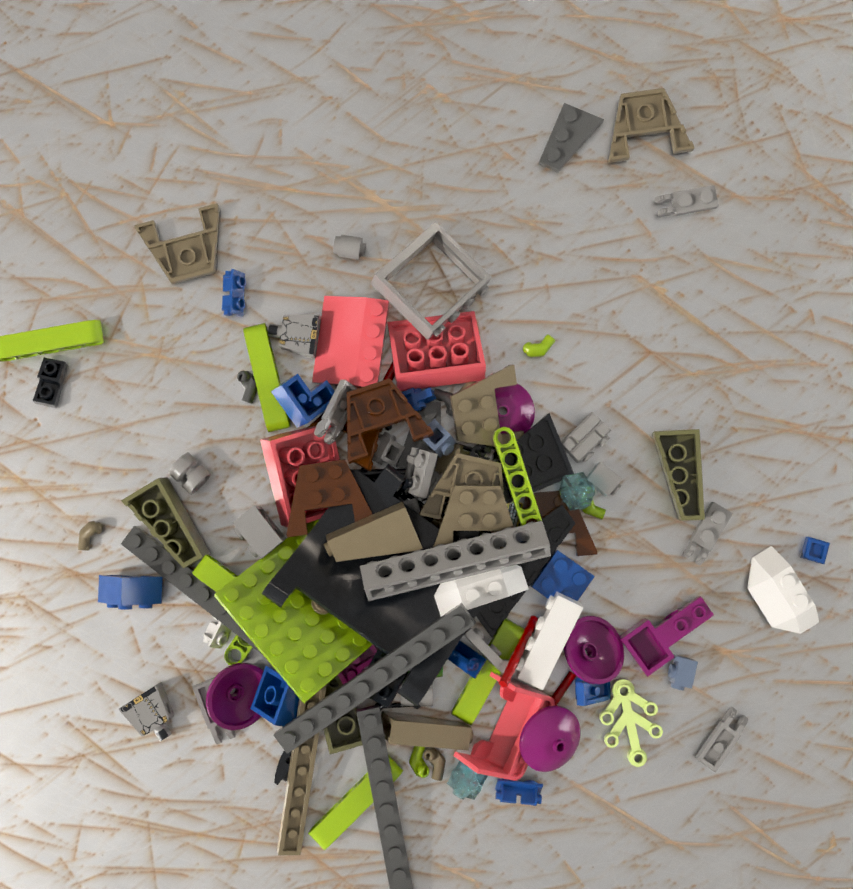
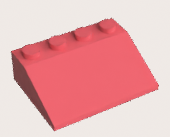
(351, 340)
(440, 361)
(284, 456)

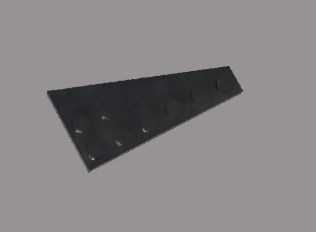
(542, 457)
(557, 526)

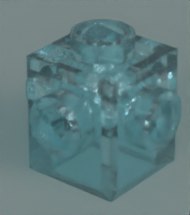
(576, 491)
(466, 782)

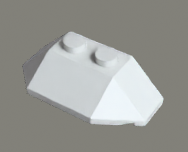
(480, 588)
(780, 593)

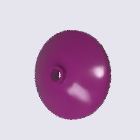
(519, 408)
(603, 650)
(233, 709)
(549, 738)

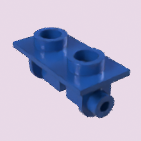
(235, 283)
(467, 659)
(529, 791)

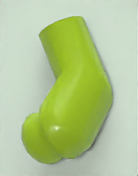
(538, 349)
(594, 511)
(417, 763)

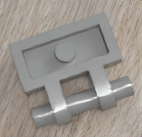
(420, 470)

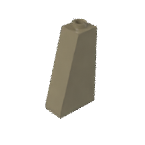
(375, 535)
(425, 731)

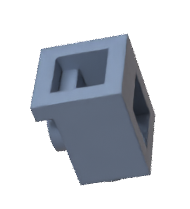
(441, 441)
(682, 672)

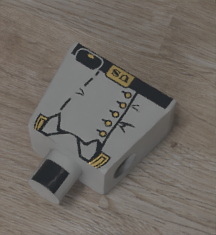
(298, 333)
(150, 712)

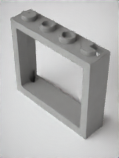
(457, 254)

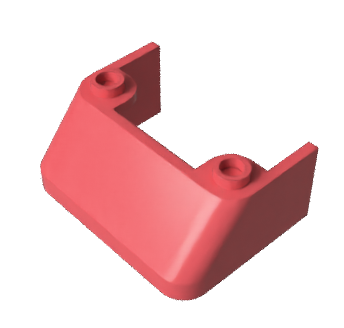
(501, 754)

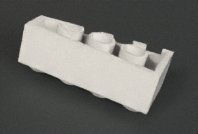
(548, 640)

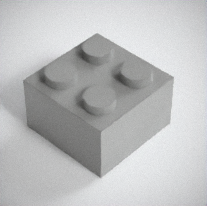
(258, 531)

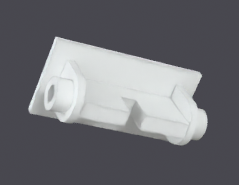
(216, 634)

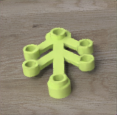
(629, 718)

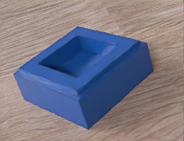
(815, 550)

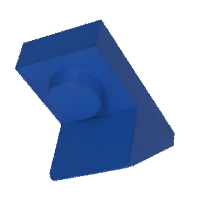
(591, 693)

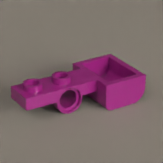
(651, 644)

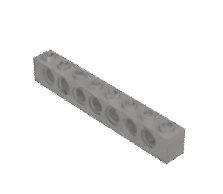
(446, 570)

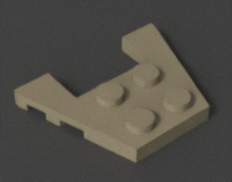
(646, 114)
(186, 255)
(476, 409)
(461, 471)
(474, 510)

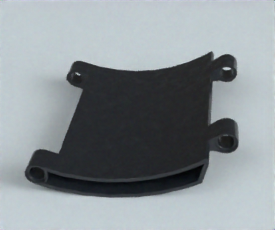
(341, 590)

